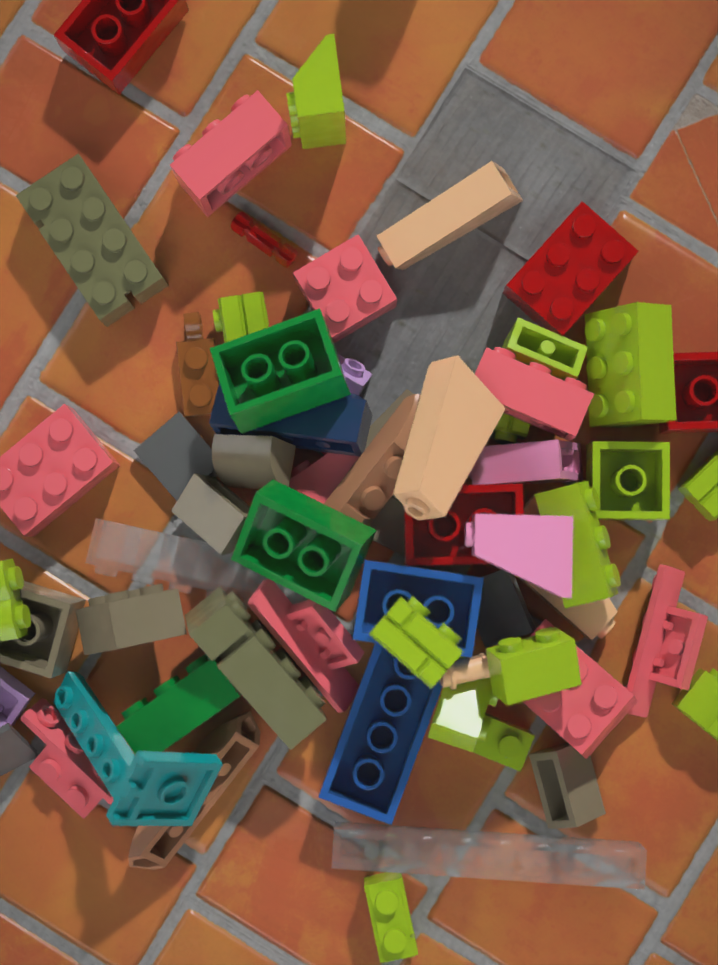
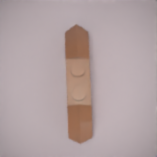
(376, 471)
(234, 745)

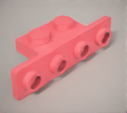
(313, 641)
(666, 643)
(63, 761)

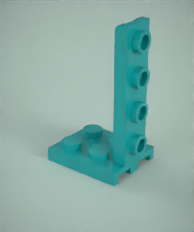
(144, 786)

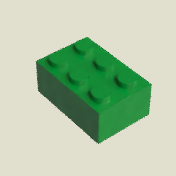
(279, 371)
(303, 544)
(178, 707)

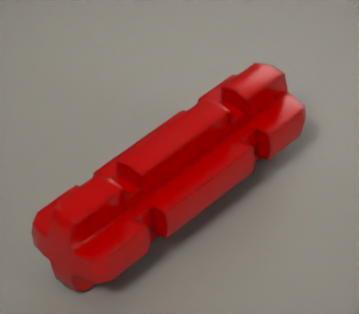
(264, 239)

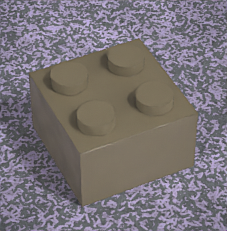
(130, 619)
(51, 633)

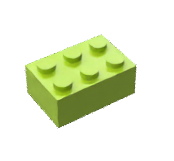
(630, 365)

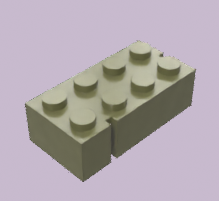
(91, 240)
(255, 668)

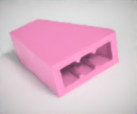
(528, 463)
(526, 547)

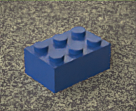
(448, 596)

